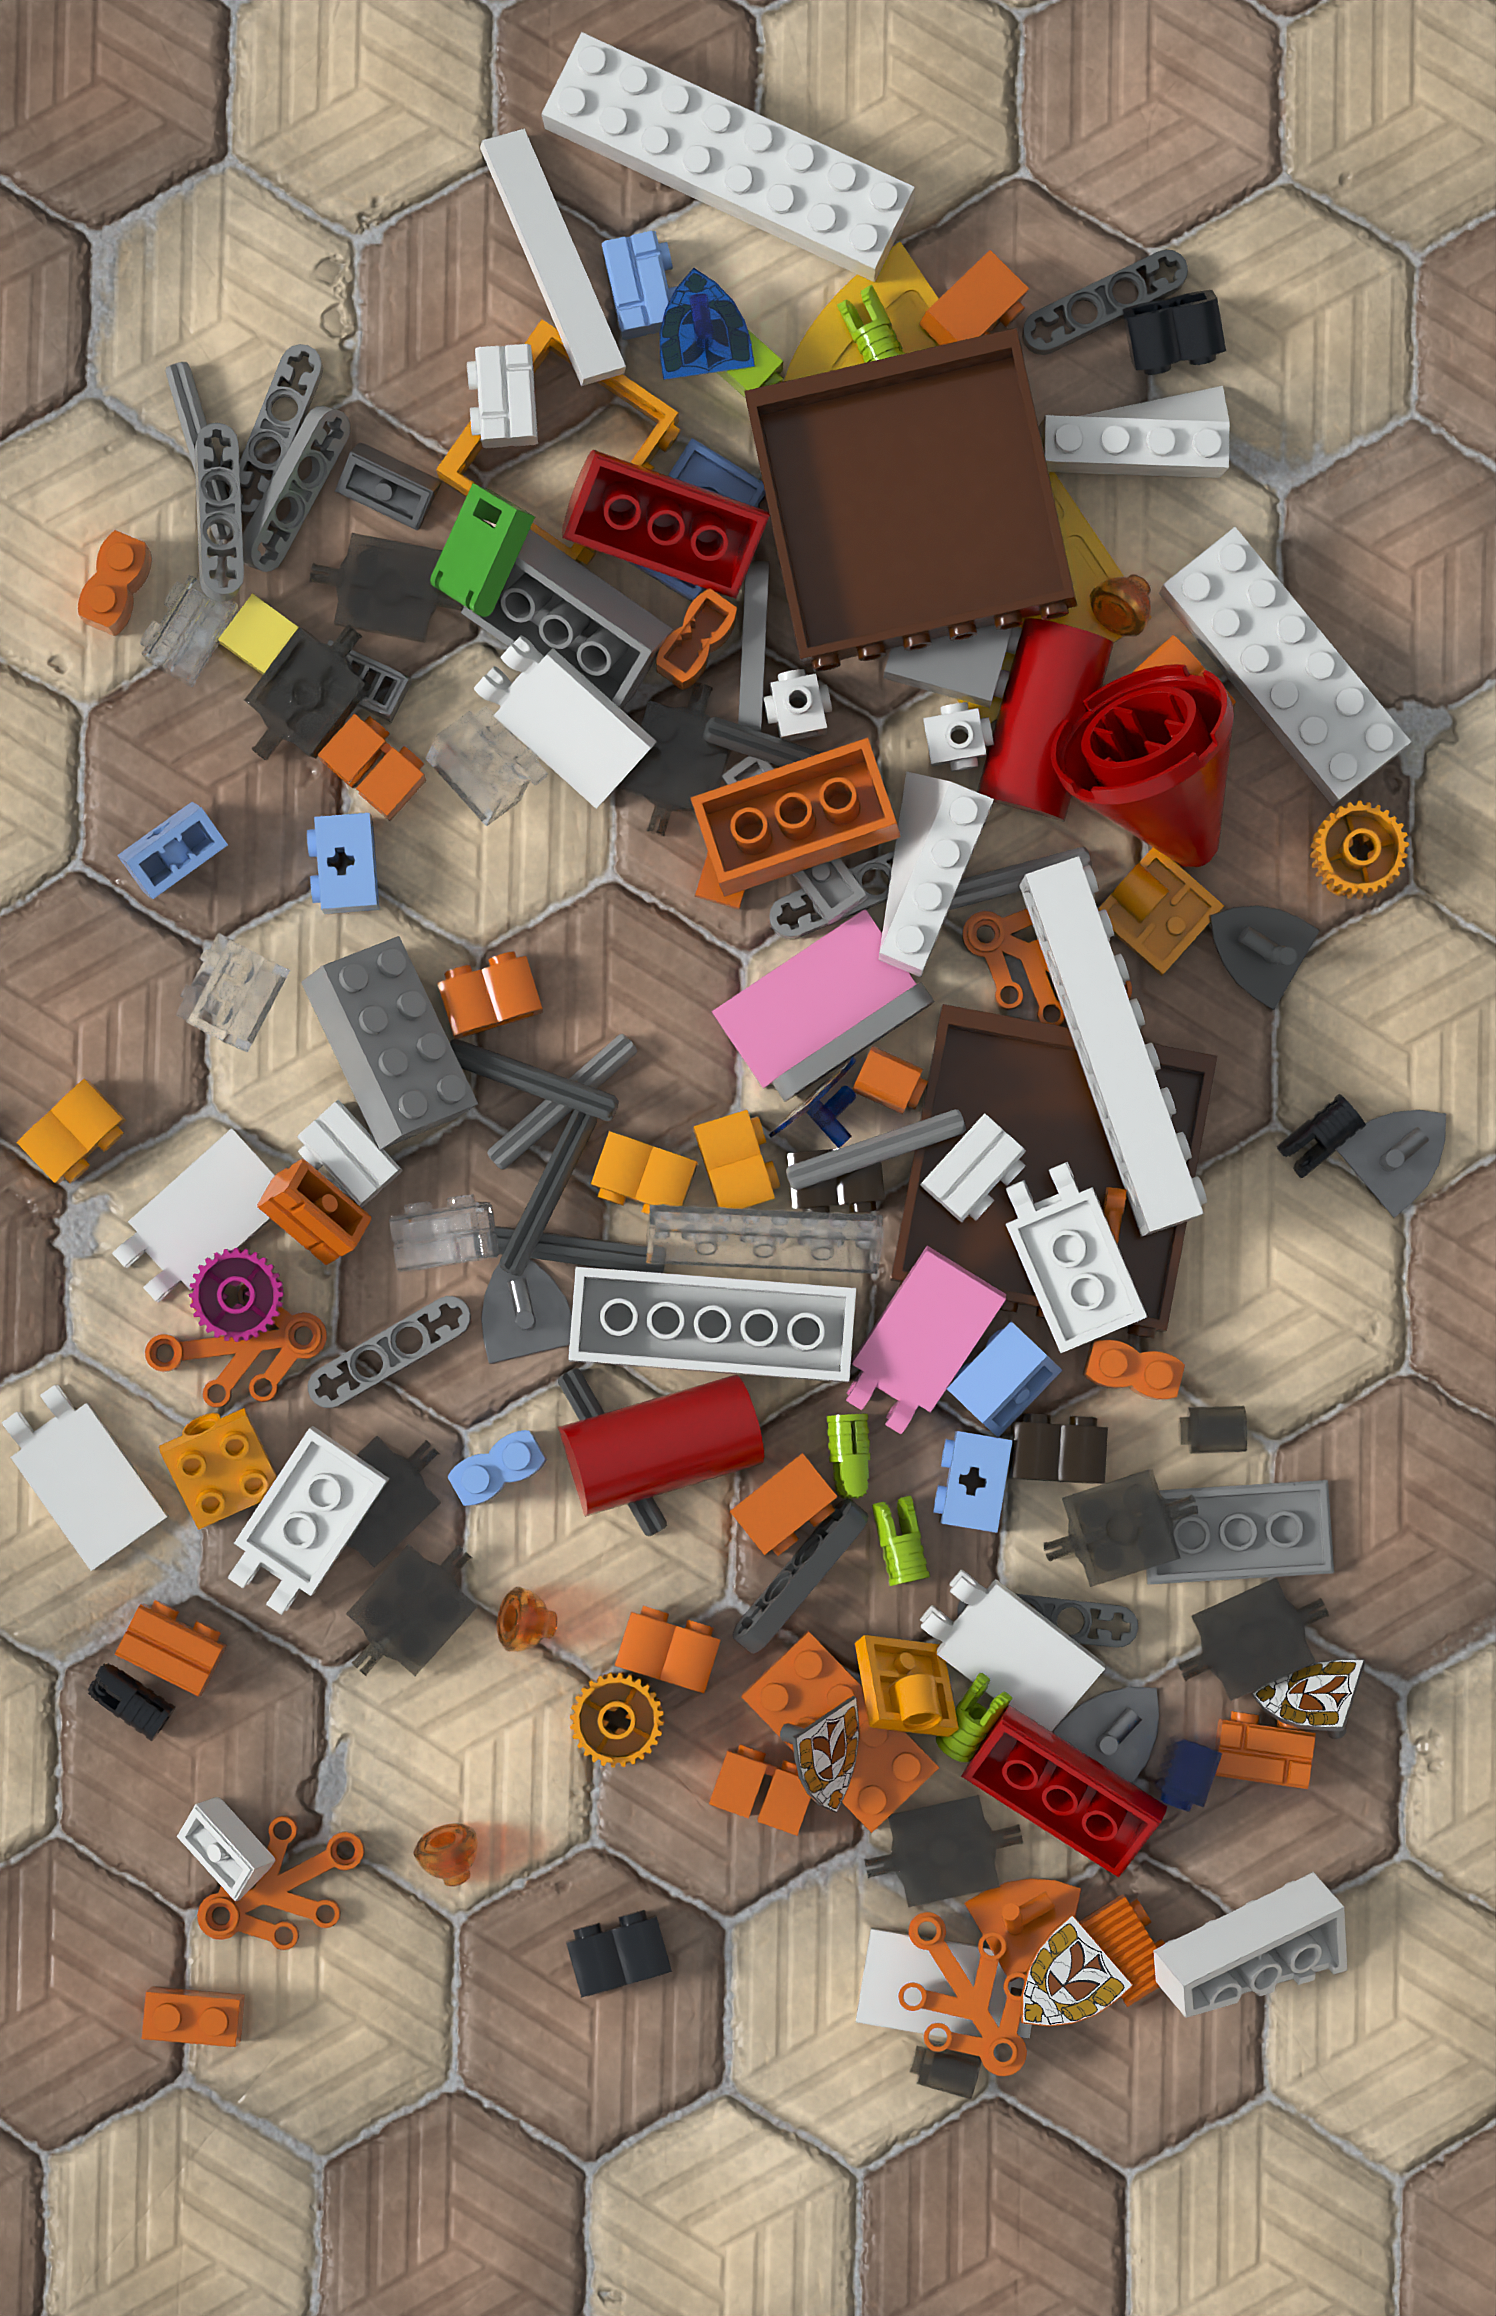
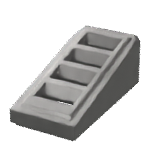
(395, 694)

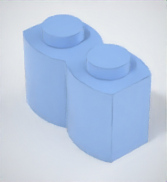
(485, 1475)

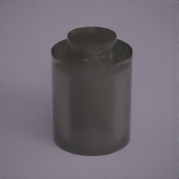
(1214, 1429)
(946, 2070)

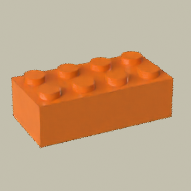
(795, 817)
(810, 1684)

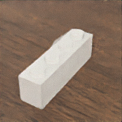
(1152, 438)
(937, 838)
(1255, 1948)

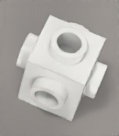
(798, 722)
(944, 750)

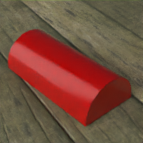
(663, 523)
(1046, 684)
(663, 1444)
(1064, 1791)

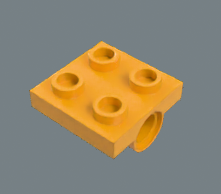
(1159, 910)
(219, 1466)
(906, 1686)

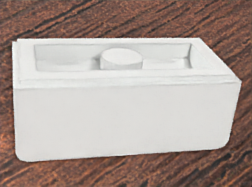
(225, 1847)

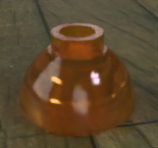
(1122, 604)
(524, 1620)
(448, 1852)

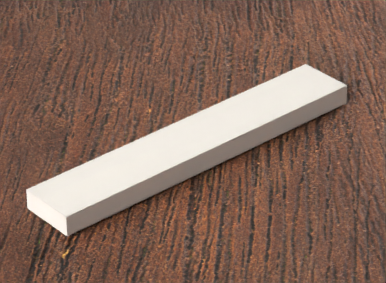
(553, 257)

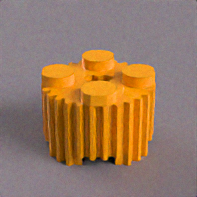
(1379, 867)
(624, 1744)

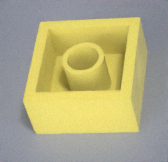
(257, 634)

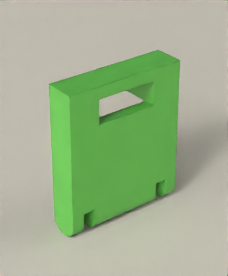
(478, 554)

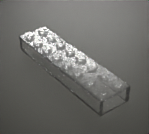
(764, 1239)

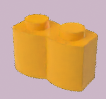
(72, 1132)
(735, 1161)
(642, 1173)

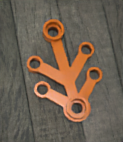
(1029, 954)
(245, 1352)
(274, 1888)
(970, 2002)

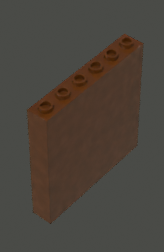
(910, 500)
(1038, 1093)

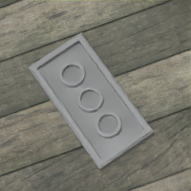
(1250, 1533)

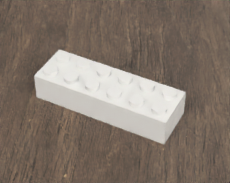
(1284, 666)
(712, 1324)

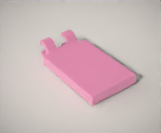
(923, 1337)

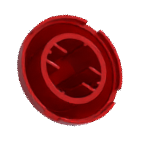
(1153, 758)

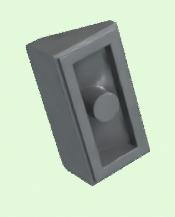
(387, 485)

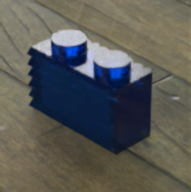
(1187, 1773)

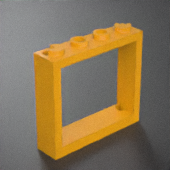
(662, 437)

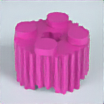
(236, 1268)

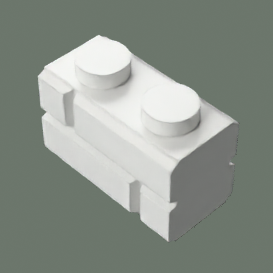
(504, 396)
(347, 1154)
(974, 1168)

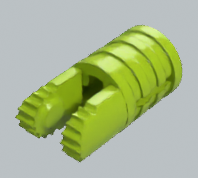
(876, 338)
(849, 1453)
(902, 1553)
(973, 1721)

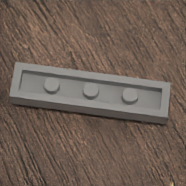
(828, 884)

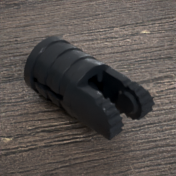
(1329, 1129)
(130, 1700)

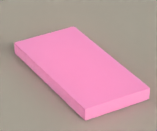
(811, 999)

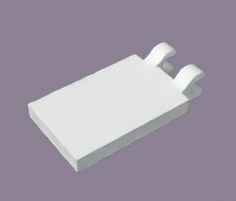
(565, 720)
(199, 1214)
(1073, 1261)
(84, 1479)
(307, 1517)
(1014, 1649)
(896, 1961)

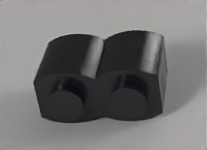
(1174, 331)
(618, 1954)

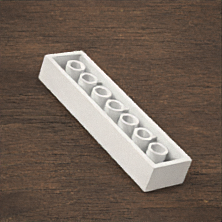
(728, 157)
(1111, 1045)

